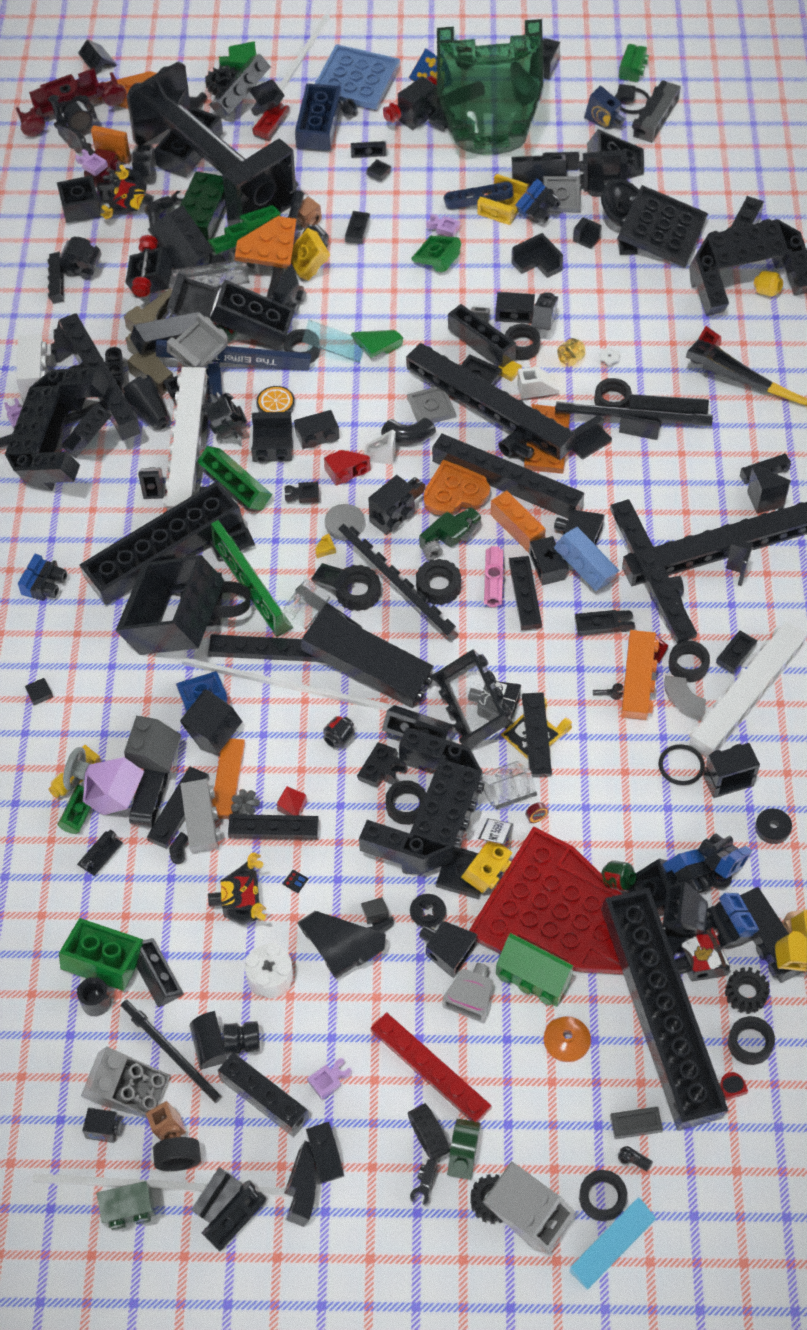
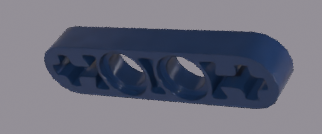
(458, 198)

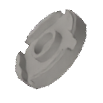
(344, 514)

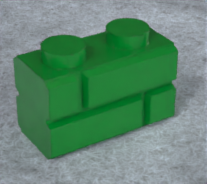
(633, 63)

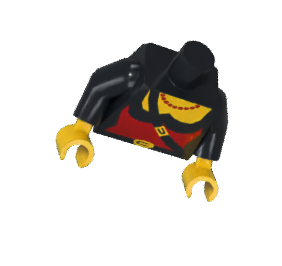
(127, 193)
(240, 893)

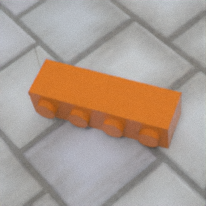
(638, 675)

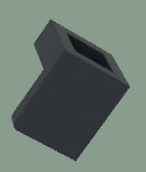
(587, 233)

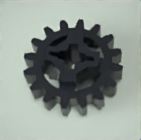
(220, 78)

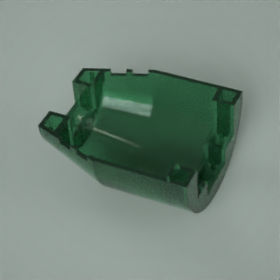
(490, 88)

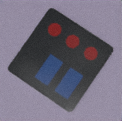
(295, 881)

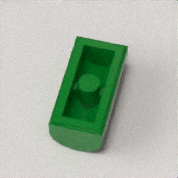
(74, 812)

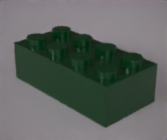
(205, 201)

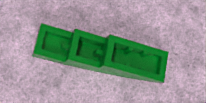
(248, 223)

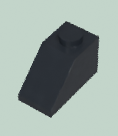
(151, 482)
(325, 1152)

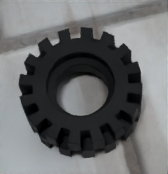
(755, 980)
(476, 1199)

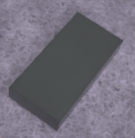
(636, 1122)

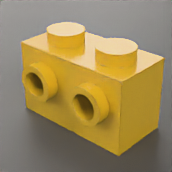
(486, 865)

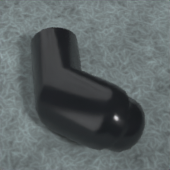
(629, 1154)

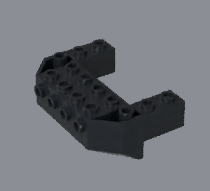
(744, 246)
(41, 423)
(443, 812)

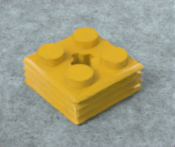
(308, 254)

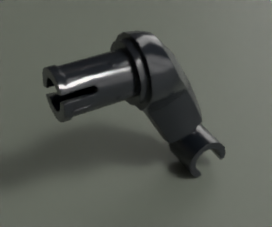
(159, 205)

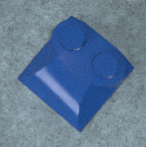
(191, 689)

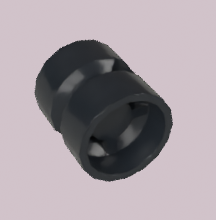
(241, 1037)

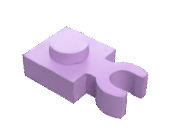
(92, 164)
(445, 226)
(13, 412)
(326, 1080)

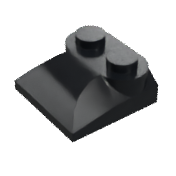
(289, 291)

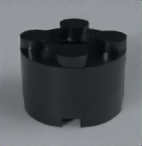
(79, 258)

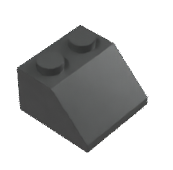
(152, 744)

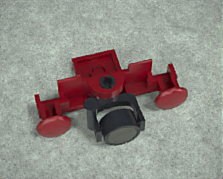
(71, 98)

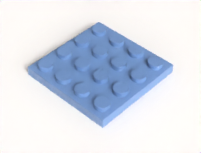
(360, 73)

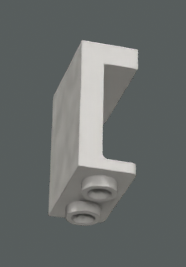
(198, 343)

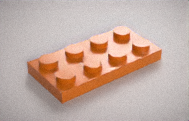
(541, 460)

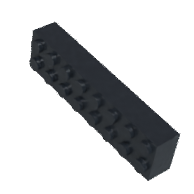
(164, 538)

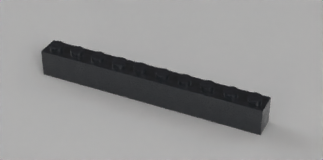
(490, 401)
(716, 543)

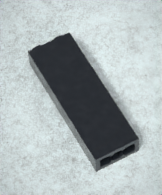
(367, 658)

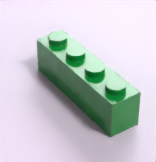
(234, 478)

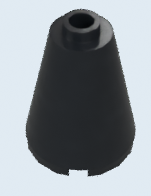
(147, 402)

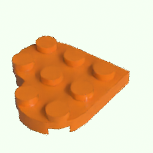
(455, 488)

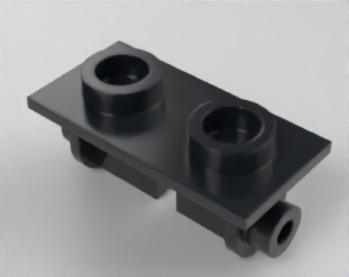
(100, 852)

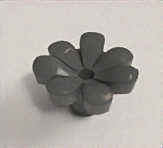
(244, 802)

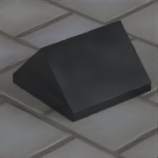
(767, 490)

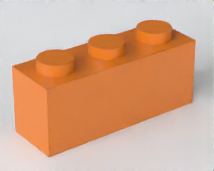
(516, 520)

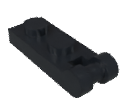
(234, 1216)

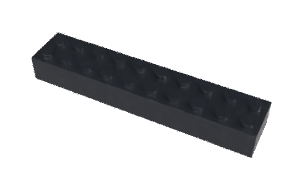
(664, 1009)

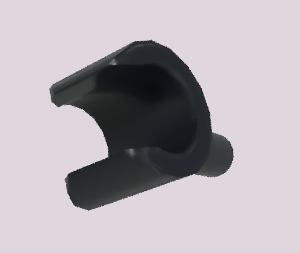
(612, 692)

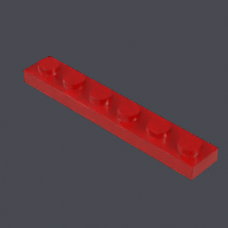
(431, 1068)

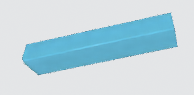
(612, 1243)

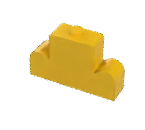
(792, 949)

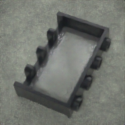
(473, 698)

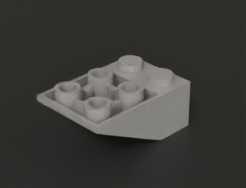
(124, 1083)
(529, 1208)

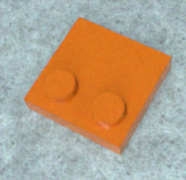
(112, 141)

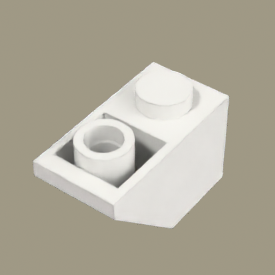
(536, 383)

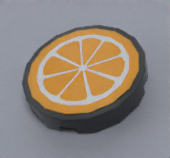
(275, 400)

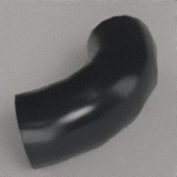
(410, 433)

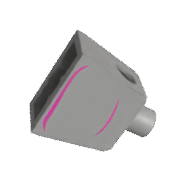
(470, 993)

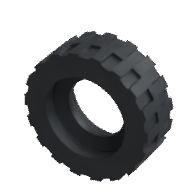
(439, 567)
(363, 601)
(428, 1132)

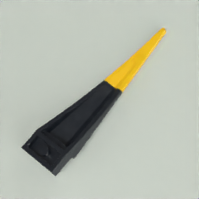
(723, 364)

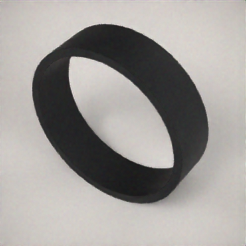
(236, 610)

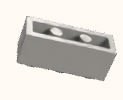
(200, 815)

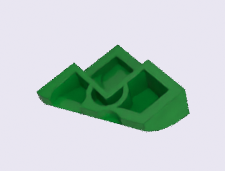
(378, 341)

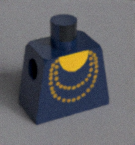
(604, 109)

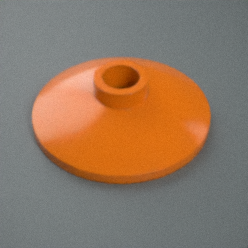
(567, 1049)

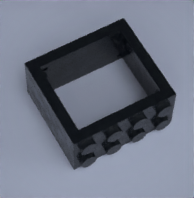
(148, 599)

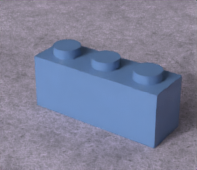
(586, 558)

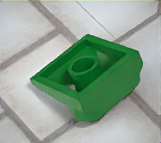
(438, 252)

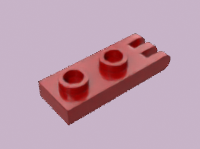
(270, 121)

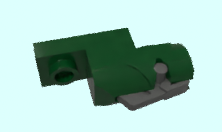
(452, 529)

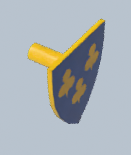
(425, 66)

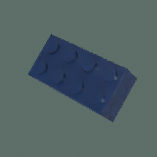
(318, 116)

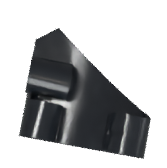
(341, 941)

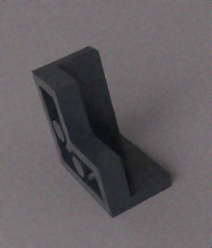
(537, 253)

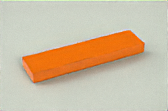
(228, 776)

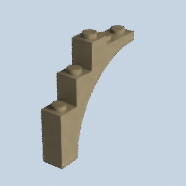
(148, 363)

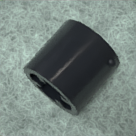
(94, 996)

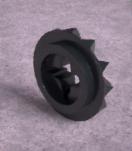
(426, 901)

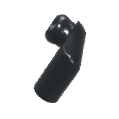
(198, 101)
(176, 849)

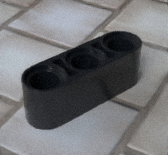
(148, 798)

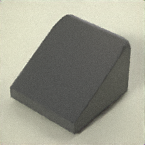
(482, 312)
(375, 910)

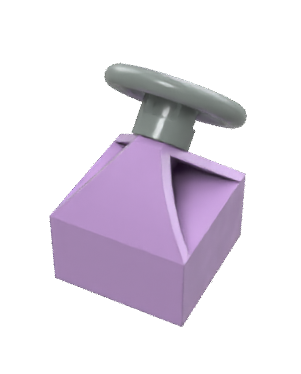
(107, 784)

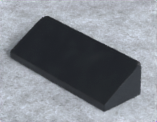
(157, 974)

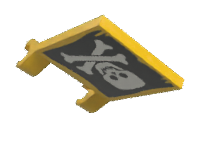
(516, 733)

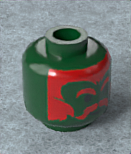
(618, 875)

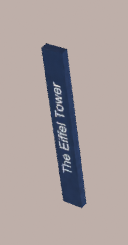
(252, 357)

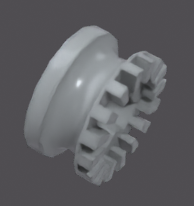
(432, 550)

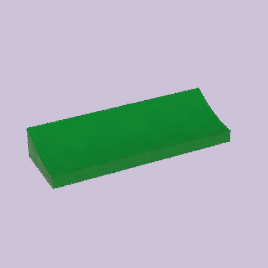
(248, 577)

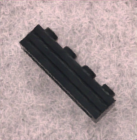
(776, 465)

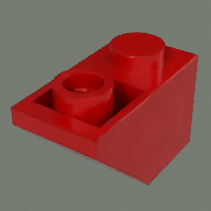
(346, 465)

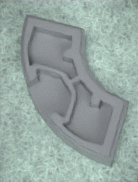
(683, 698)

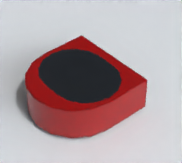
(733, 1085)

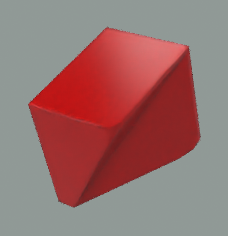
(291, 802)

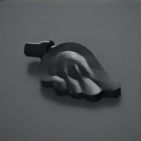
(74, 138)

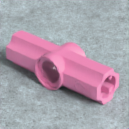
(493, 585)

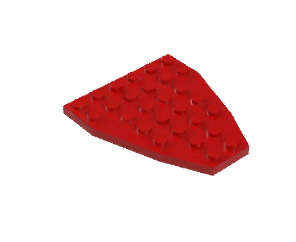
(552, 902)

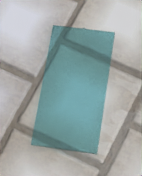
(332, 341)

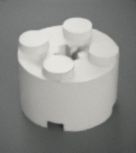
(265, 959)

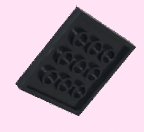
(662, 226)

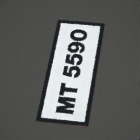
(495, 831)

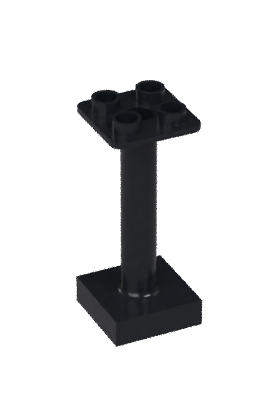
(248, 182)

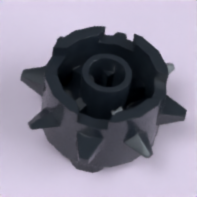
(225, 415)

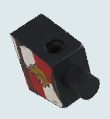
(703, 957)

